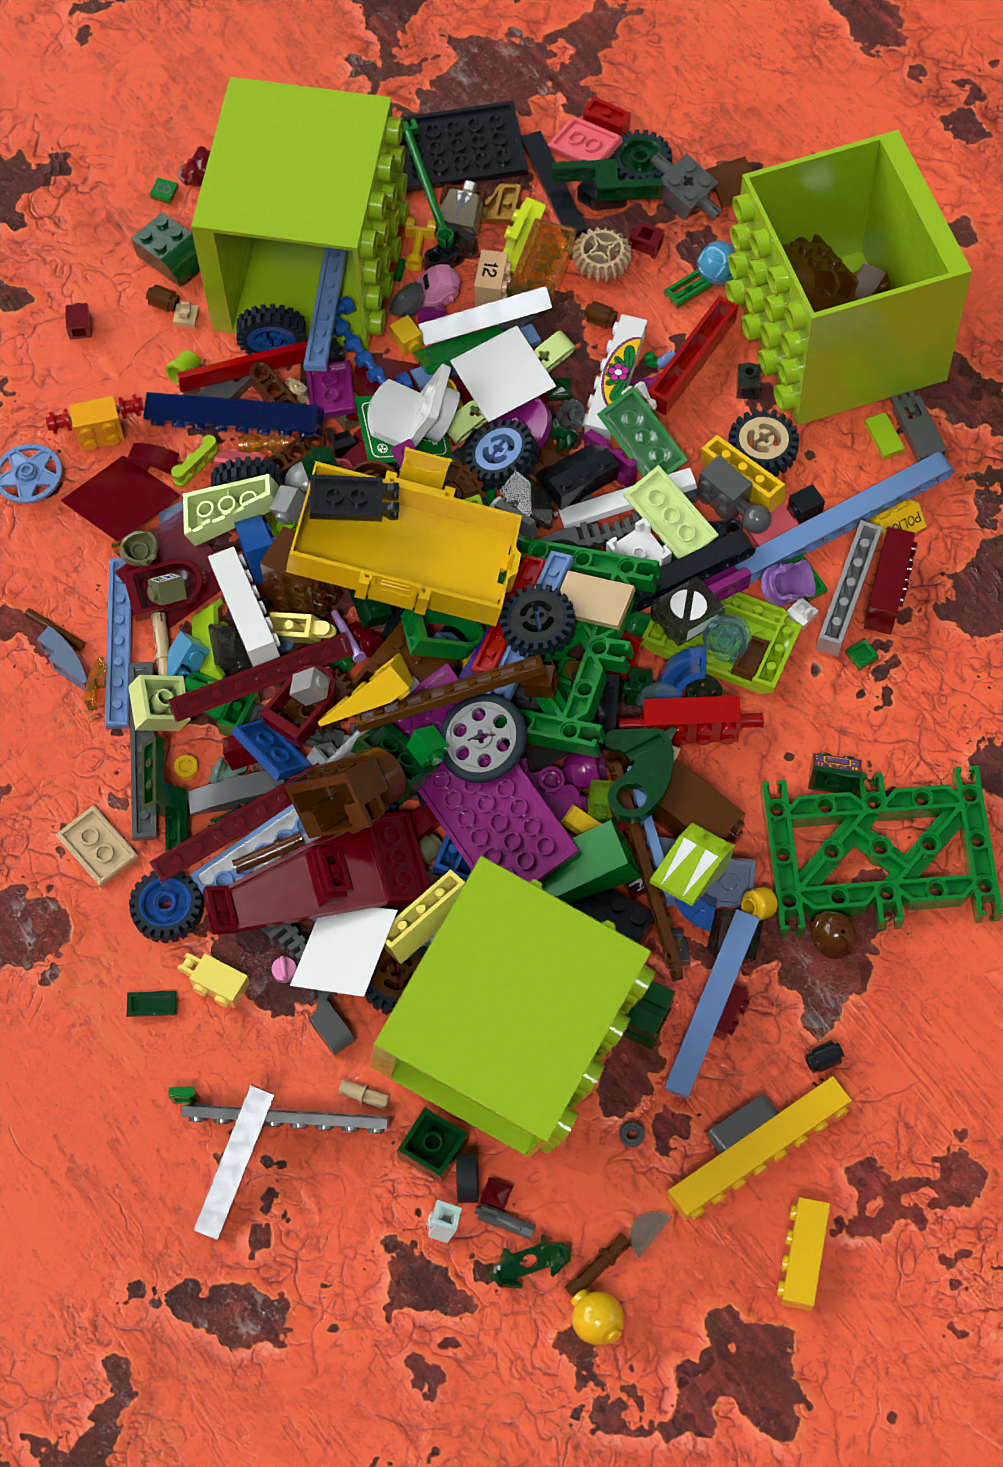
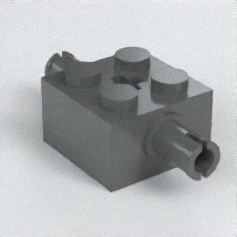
(686, 186)

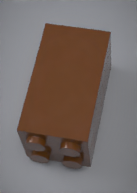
(696, 802)

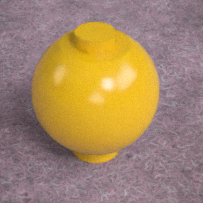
(597, 1317)

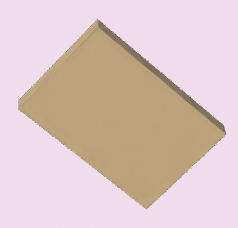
(597, 599)
(97, 846)

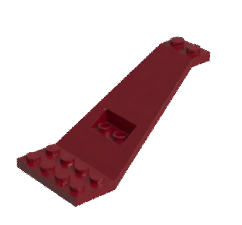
(369, 867)

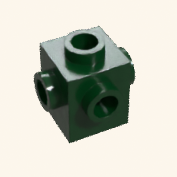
(634, 684)

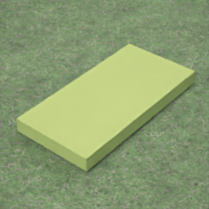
(670, 513)

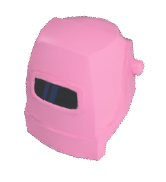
(439, 285)

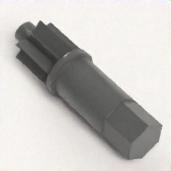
(505, 1221)

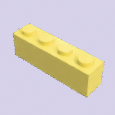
(423, 917)

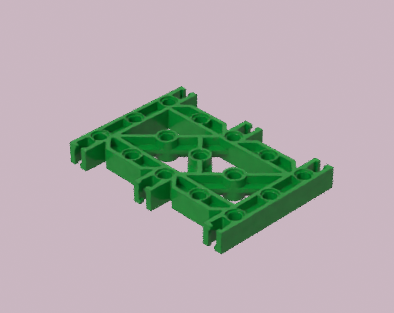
(577, 715)
(903, 881)

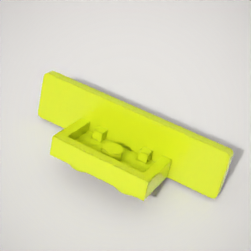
(518, 234)

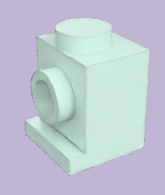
(443, 1221)

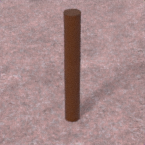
(44, 622)

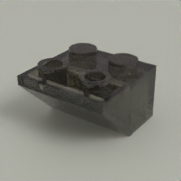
(529, 499)

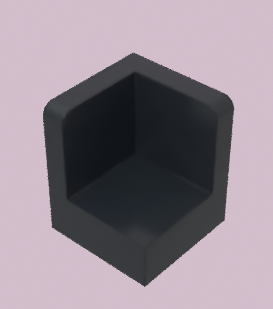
(340, 442)

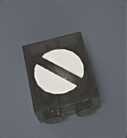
(686, 610)

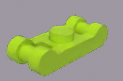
(195, 462)

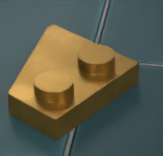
(502, 204)

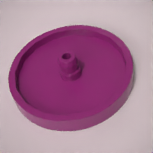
(534, 416)

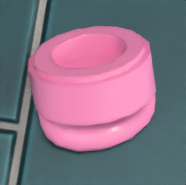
(283, 969)

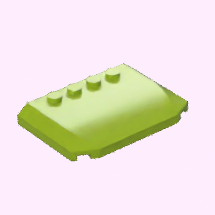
(765, 622)

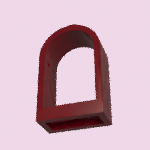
(136, 600)
(285, 728)

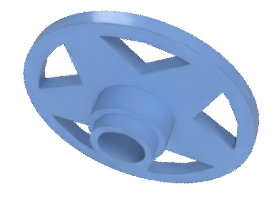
(29, 473)

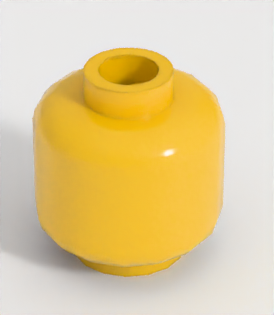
(759, 903)

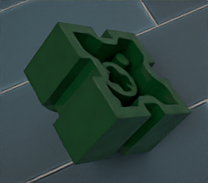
(649, 1015)

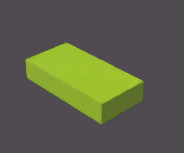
(884, 436)

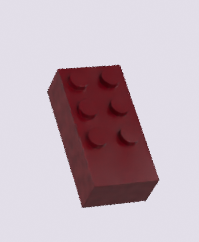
(891, 580)

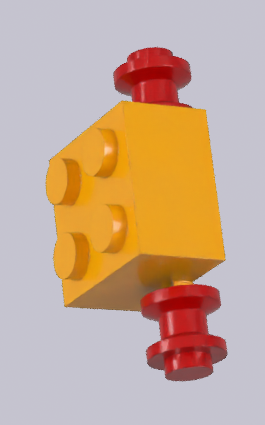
(96, 421)

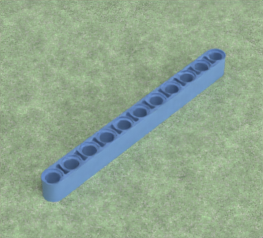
(848, 514)

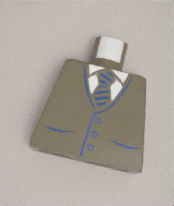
(463, 208)

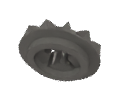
(576, 413)

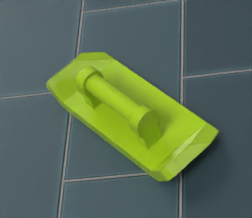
(200, 630)

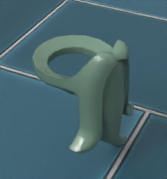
(222, 771)

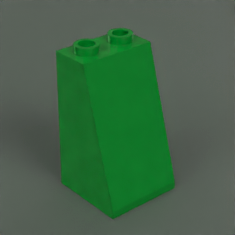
(601, 865)

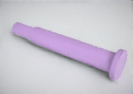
(358, 655)

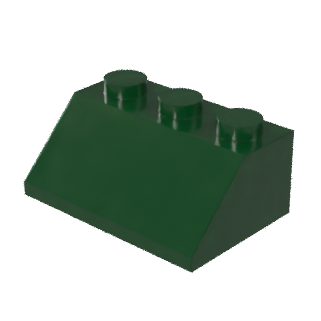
(395, 742)

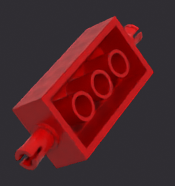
(696, 719)

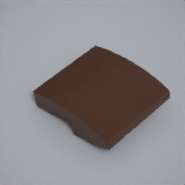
(729, 179)

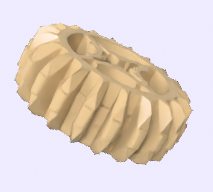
(598, 261)

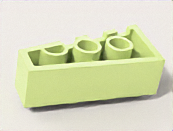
(217, 508)

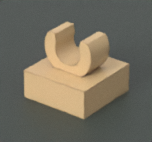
(185, 315)

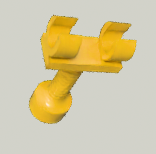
(415, 261)

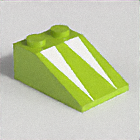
(693, 864)

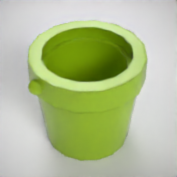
(184, 361)

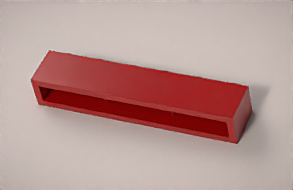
(693, 354)

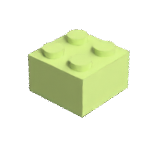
(150, 702)

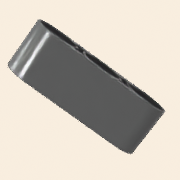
(741, 1123)

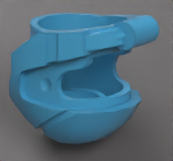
(714, 263)

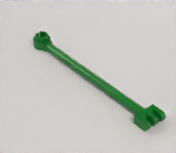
(443, 232)

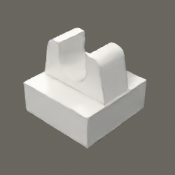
(802, 612)

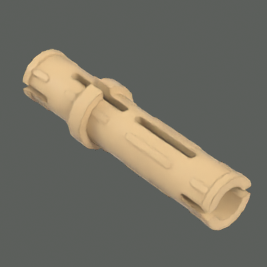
(161, 642)

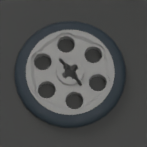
(501, 762)

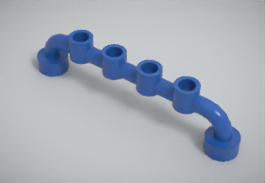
(353, 343)

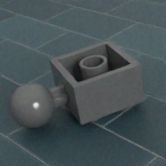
(730, 495)

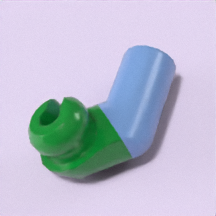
(653, 361)

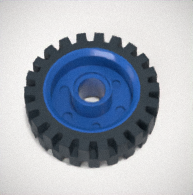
(170, 922)

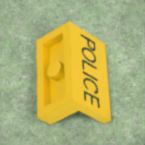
(903, 515)

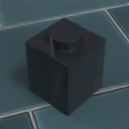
(805, 504)

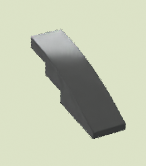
(230, 793)

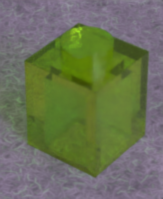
(598, 802)

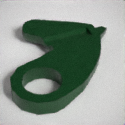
(650, 774)

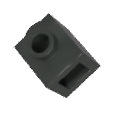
(748, 381)

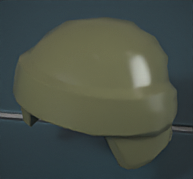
(139, 549)

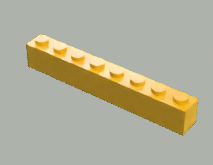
(758, 1149)

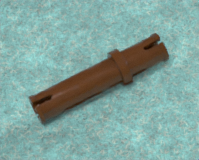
(269, 852)
(606, 1257)

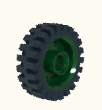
(636, 153)

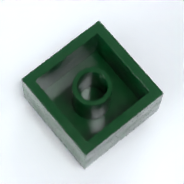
(432, 1145)

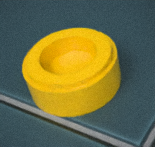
(186, 767)

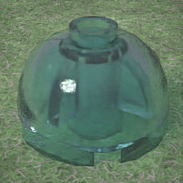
(727, 637)

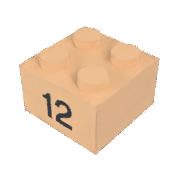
(492, 277)

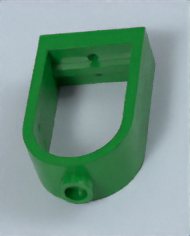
(421, 645)

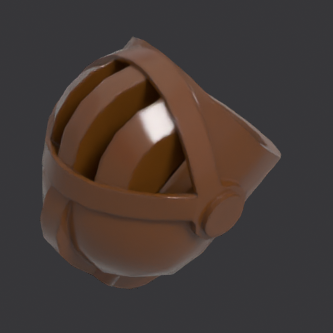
(833, 934)

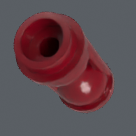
(366, 639)

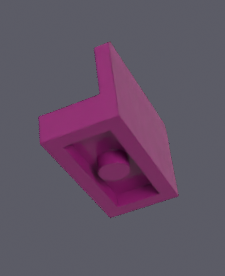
(728, 582)

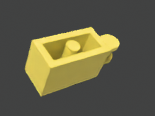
(300, 628)
(215, 979)

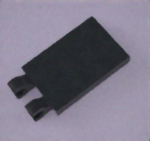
(352, 498)

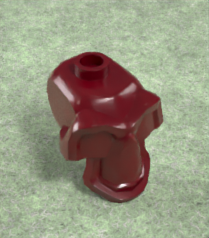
(194, 170)

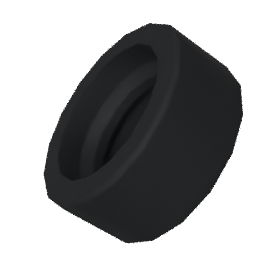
(467, 1178)

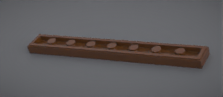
(450, 693)

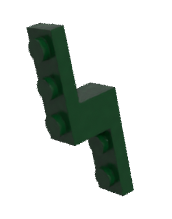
(606, 180)
(160, 797)

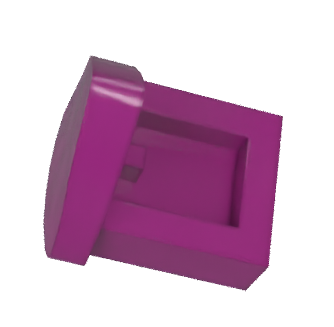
(430, 313)

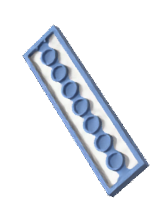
(221, 869)

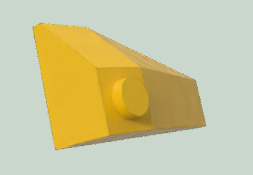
(385, 686)

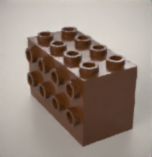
(293, 592)

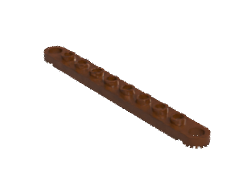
(656, 899)

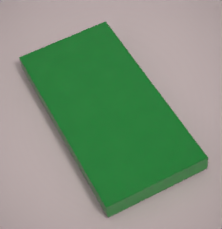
(433, 356)

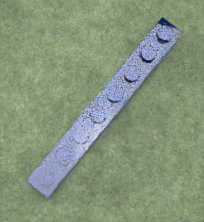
(233, 414)

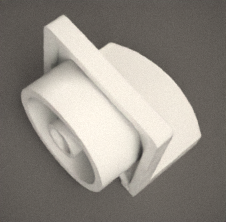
(405, 414)

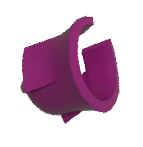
(581, 768)

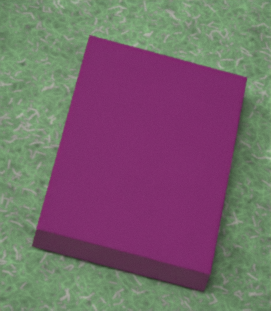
(332, 389)

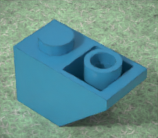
(186, 655)

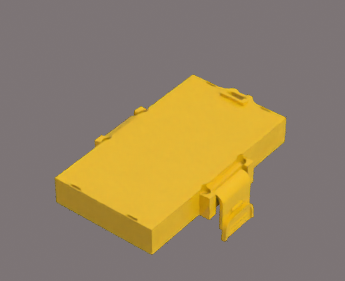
(434, 557)

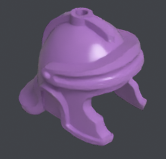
(788, 583)

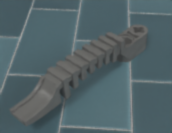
(595, 538)
(325, 1019)

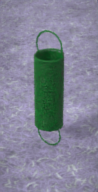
(399, 270)

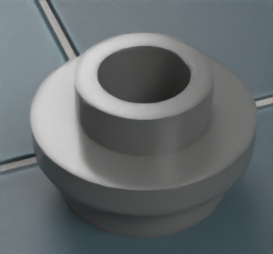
(634, 1127)

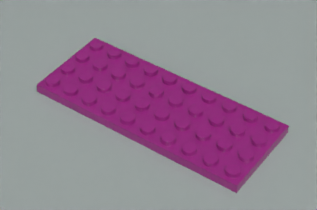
(491, 819)

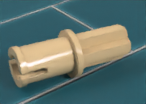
(363, 1094)

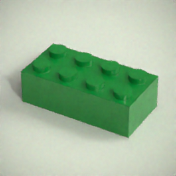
(643, 433)

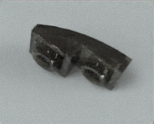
(463, 238)

